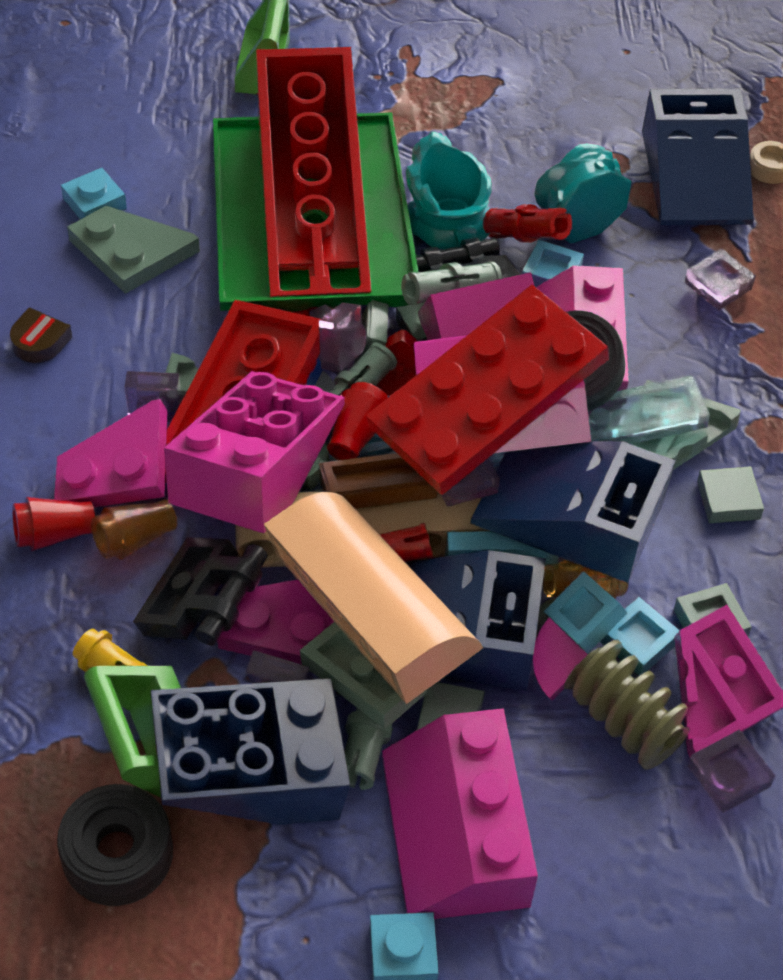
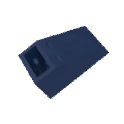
(699, 156)
(580, 502)
(498, 603)
(252, 750)

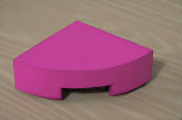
(554, 658)

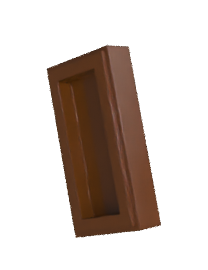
(374, 481)

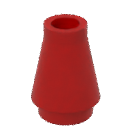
(351, 427)
(50, 521)

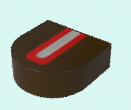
(38, 336)

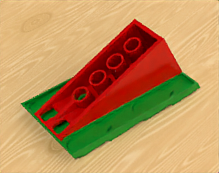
(310, 191)

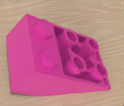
(250, 450)

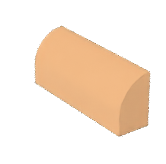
(370, 593)

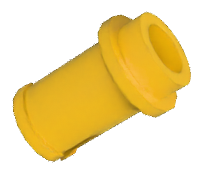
(97, 649)

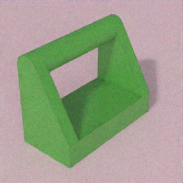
(264, 30)
(130, 688)

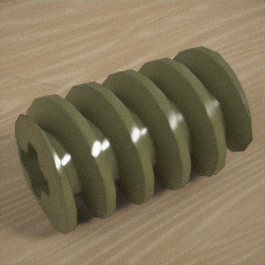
(628, 705)

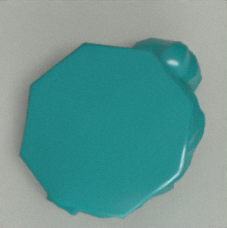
(588, 187)
(447, 193)

